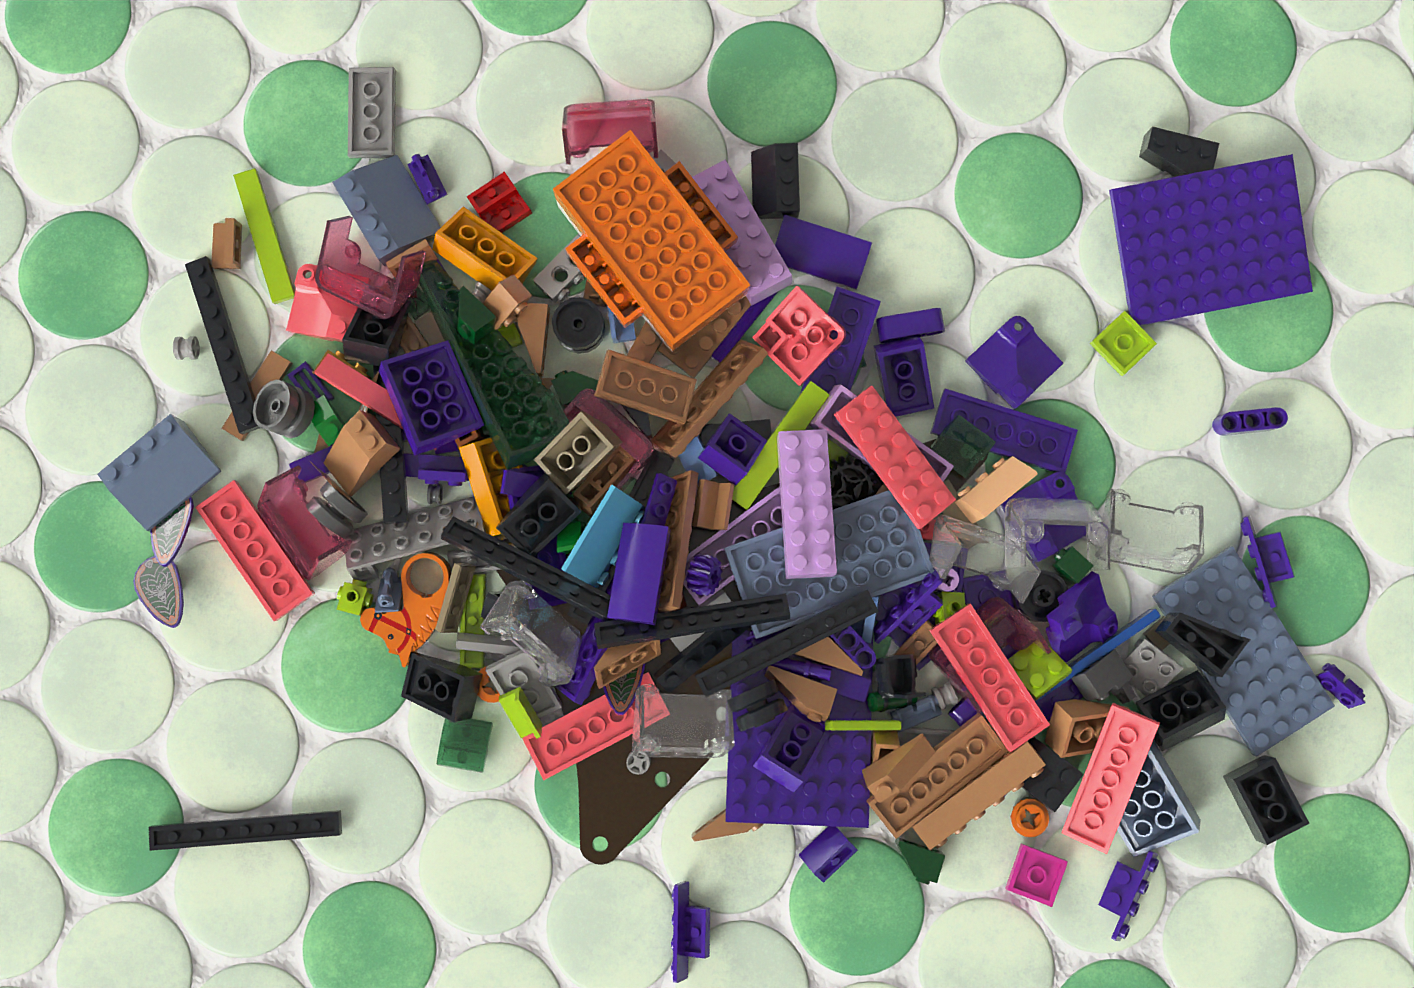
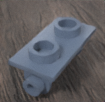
(389, 592)
(911, 716)

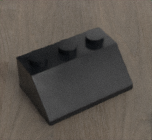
(775, 181)
(1182, 709)

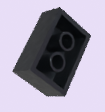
(1266, 799)

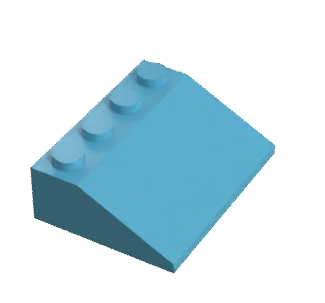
(601, 538)

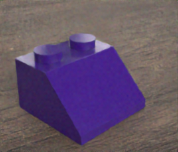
(732, 449)

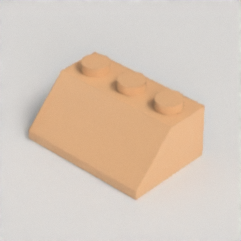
(994, 488)

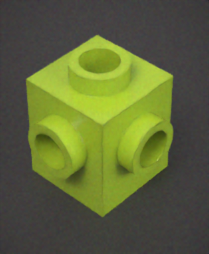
(347, 599)
(951, 603)

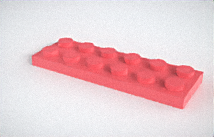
(894, 457)
(255, 550)
(989, 677)
(580, 734)
(1110, 777)

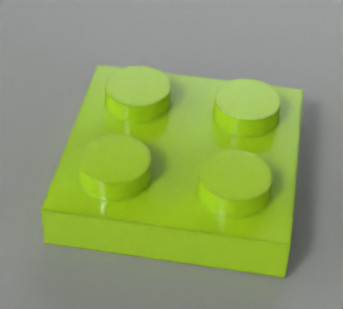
(1123, 343)
(1038, 669)

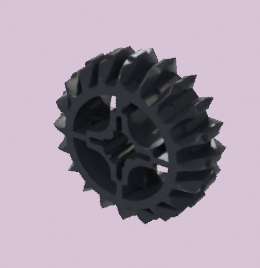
(854, 482)

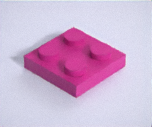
(1036, 875)

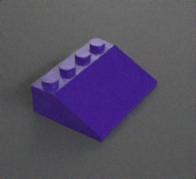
(430, 396)

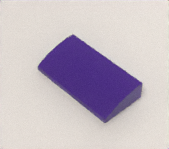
(822, 251)
(639, 573)

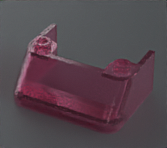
(605, 122)
(346, 278)
(633, 440)
(298, 531)
(1006, 628)

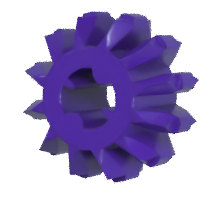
(704, 574)

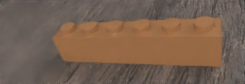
(979, 794)

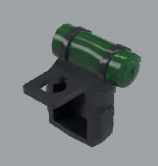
(895, 683)

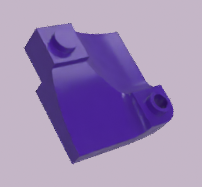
(1014, 361)
(1054, 536)
(1081, 618)

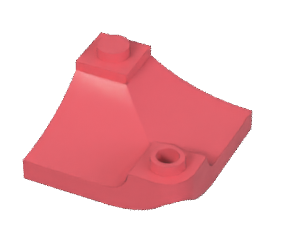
(317, 311)
(799, 335)

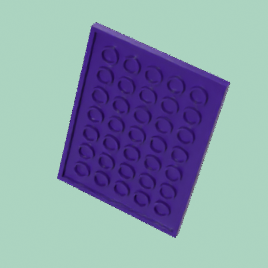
(1211, 240)
(834, 786)

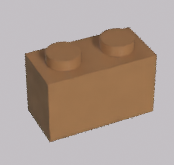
(507, 300)

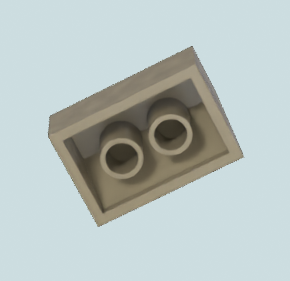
(577, 451)

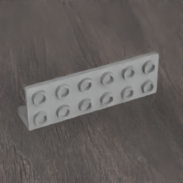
(423, 532)

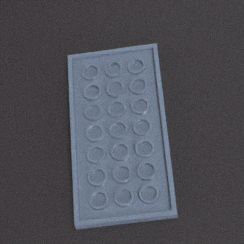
(874, 551)
(1269, 684)

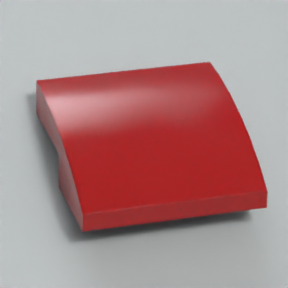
(499, 203)

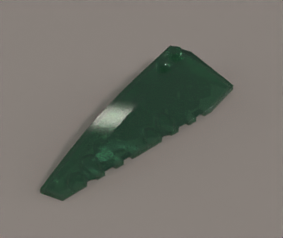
(509, 397)

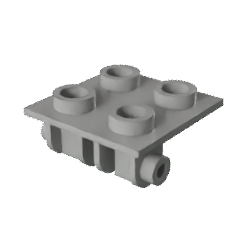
(1150, 667)

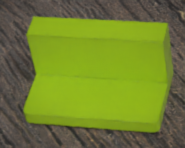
(521, 713)

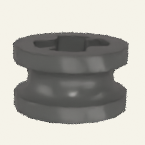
(435, 494)

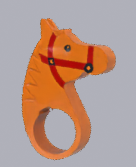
(415, 623)

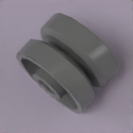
(283, 409)
(336, 510)

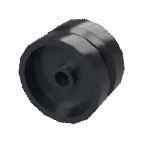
(565, 325)
(1050, 587)
(757, 705)

